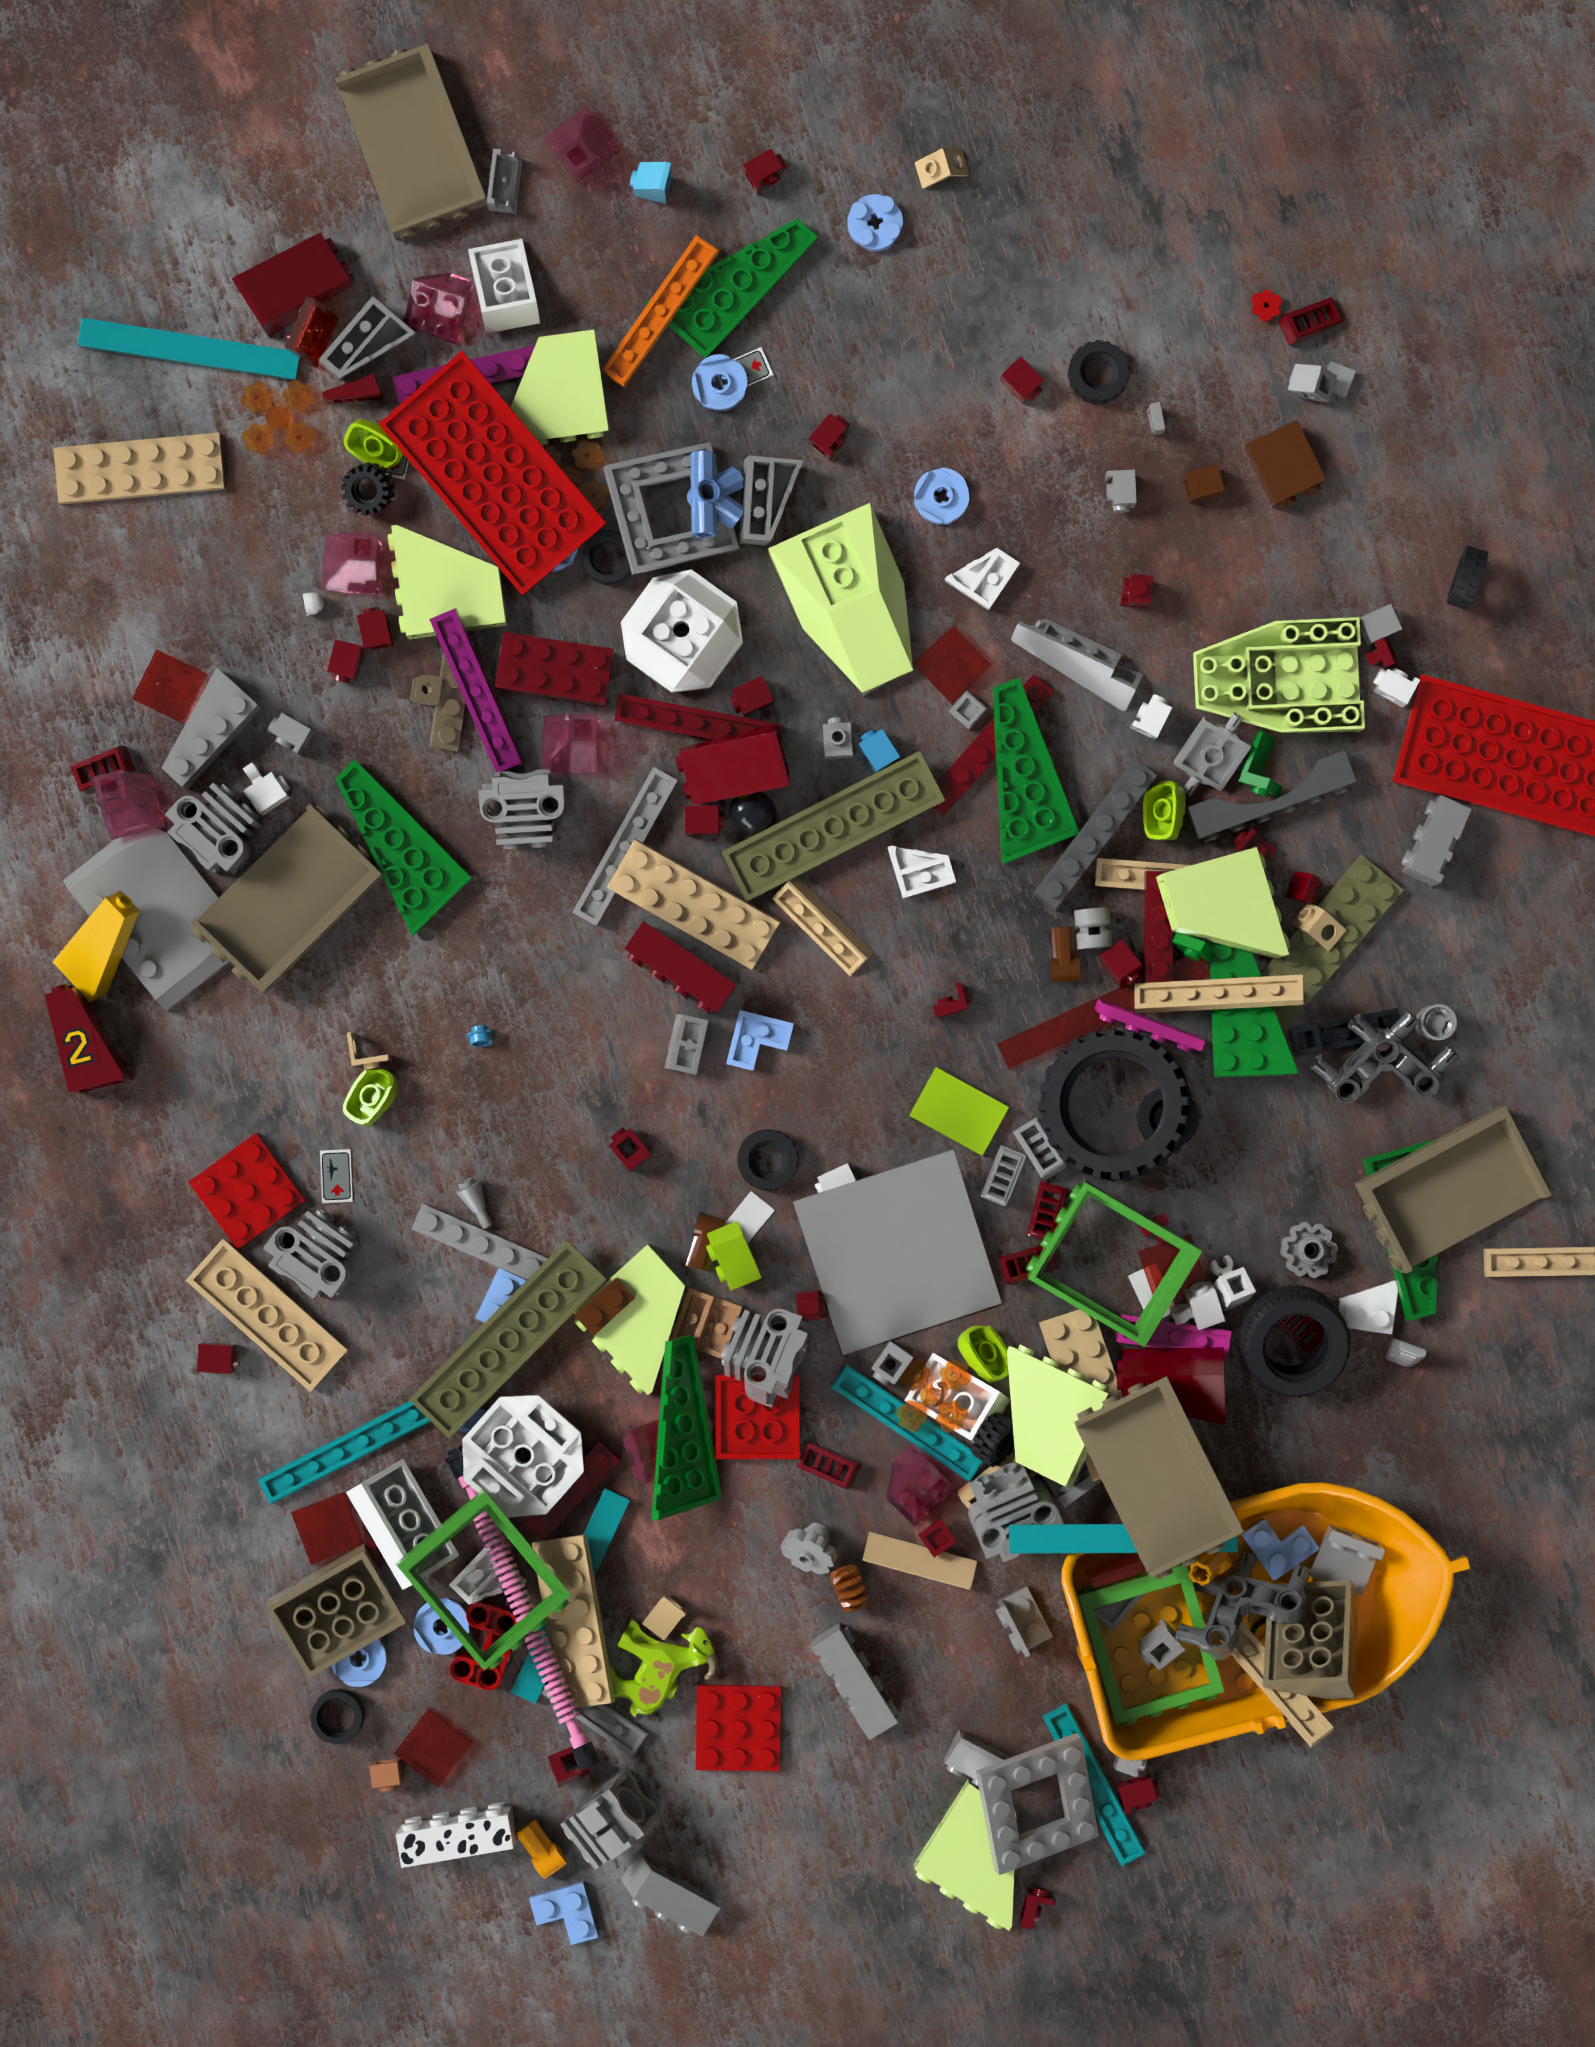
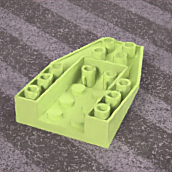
(849, 596)
(1285, 676)

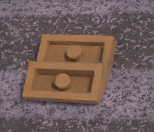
(708, 1320)

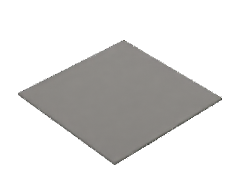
(897, 1252)

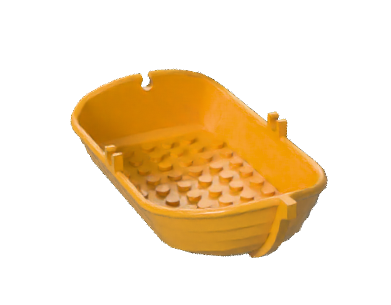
(1394, 1625)

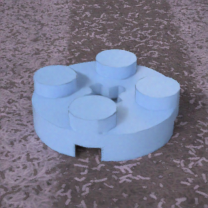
(881, 207)
(706, 374)
(942, 512)
(436, 1641)
(369, 1670)

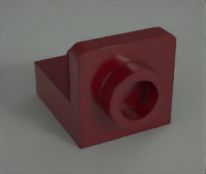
(1250, 840)
(948, 1006)
(1030, 1910)

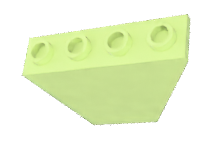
(563, 389)
(440, 579)
(1226, 903)
(640, 1330)
(1044, 1413)
(962, 1861)

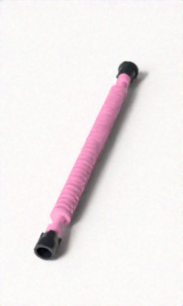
(583, 1749)

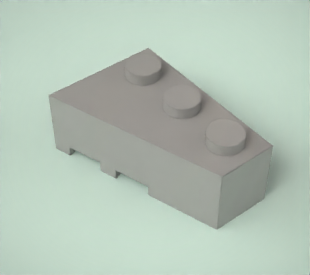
(365, 339)
(764, 496)
(1435, 840)
(669, 1896)

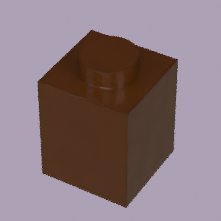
(1204, 483)

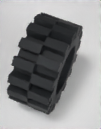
(382, 482)
(994, 1440)

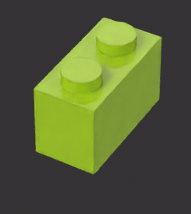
(733, 1255)

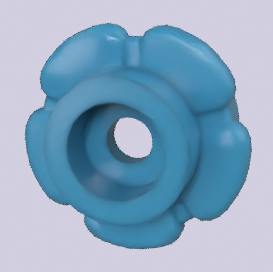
(480, 1036)

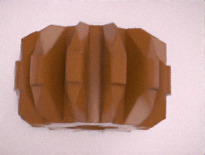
(849, 1588)

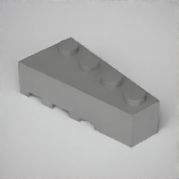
(210, 728)
(855, 1681)

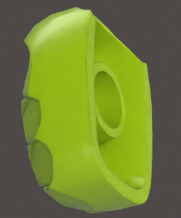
(372, 444)
(1163, 810)
(370, 1096)
(984, 1352)

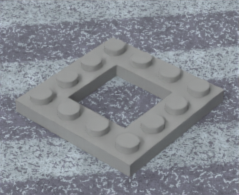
(641, 550)
(995, 1785)

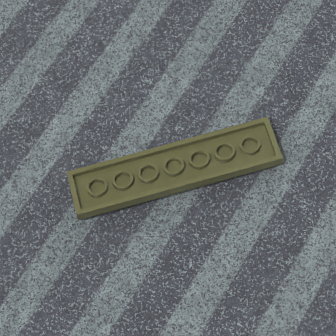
(833, 826)
(1354, 903)
(507, 1339)

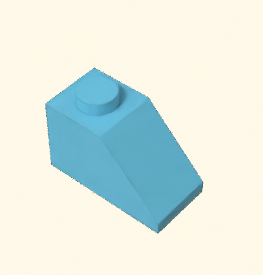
(652, 181)

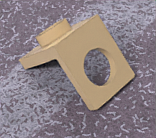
(940, 166)
(1312, 921)
(368, 1063)
(664, 1616)

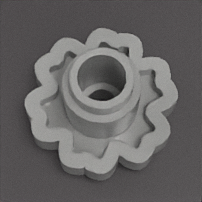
(1323, 1249)
(810, 1549)

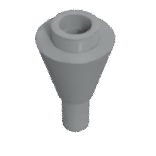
(472, 1195)

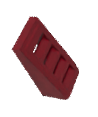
(1293, 326)
(361, 389)
(123, 758)
(1031, 1230)
(1006, 1270)
(1299, 1340)
(852, 1472)

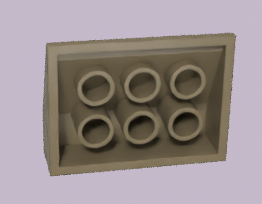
(335, 1611)
(1318, 1651)

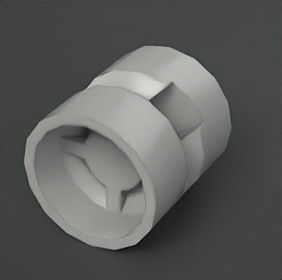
(1093, 918)
(1436, 1022)

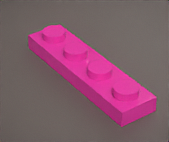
(1160, 1031)
(1181, 1336)

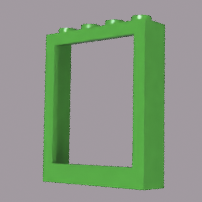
(1163, 1295)
(446, 1531)
(1133, 1586)

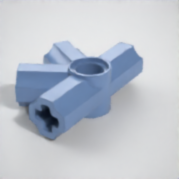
(717, 488)

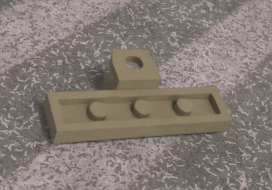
(448, 702)

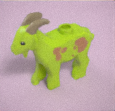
(660, 1666)

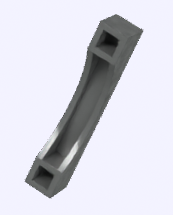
(1216, 815)
(1094, 834)

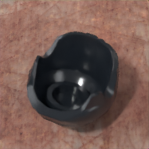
(752, 813)

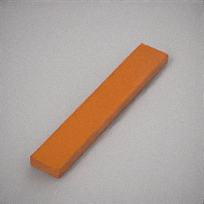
(660, 311)

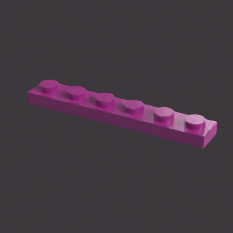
(496, 368)
(476, 690)

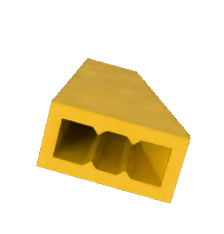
(97, 947)

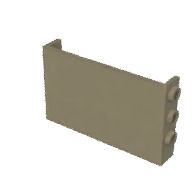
(411, 141)
(287, 900)
(1452, 1188)
(1158, 1477)

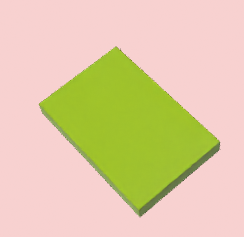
(959, 1111)

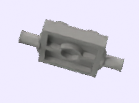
(1212, 753)

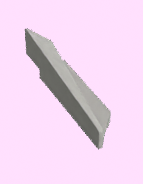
(1080, 660)

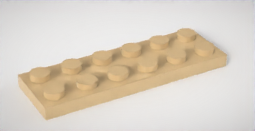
(139, 468)
(693, 904)
(267, 1315)
(1079, 1345)
(577, 1630)

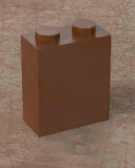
(1285, 465)

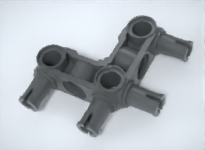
(1369, 1061)
(1256, 1597)

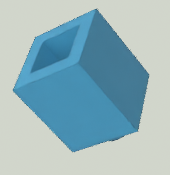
(878, 750)

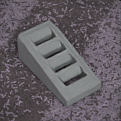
(1052, 1169)
(1003, 1200)
(1404, 1353)

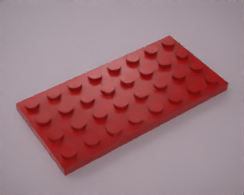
(492, 473)
(1500, 755)

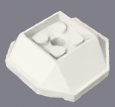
(685, 661)
(516, 1485)

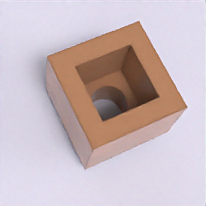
(386, 1774)

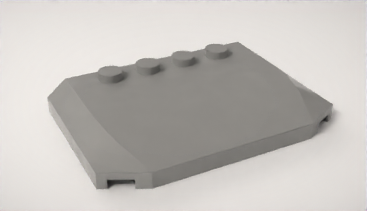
(169, 896)

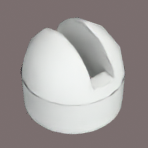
(313, 603)

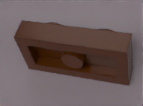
(604, 1306)

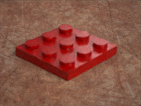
(247, 1191)
(752, 1429)
(738, 1727)

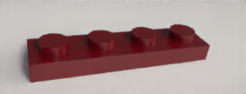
(1157, 933)
(596, 1467)

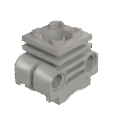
(524, 810)
(214, 828)
(315, 1251)
(765, 1354)
(1006, 1500)
(610, 1819)

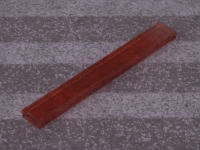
(1083, 1018)

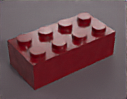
(554, 669)
(680, 967)

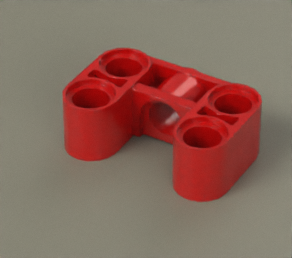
(495, 1631)

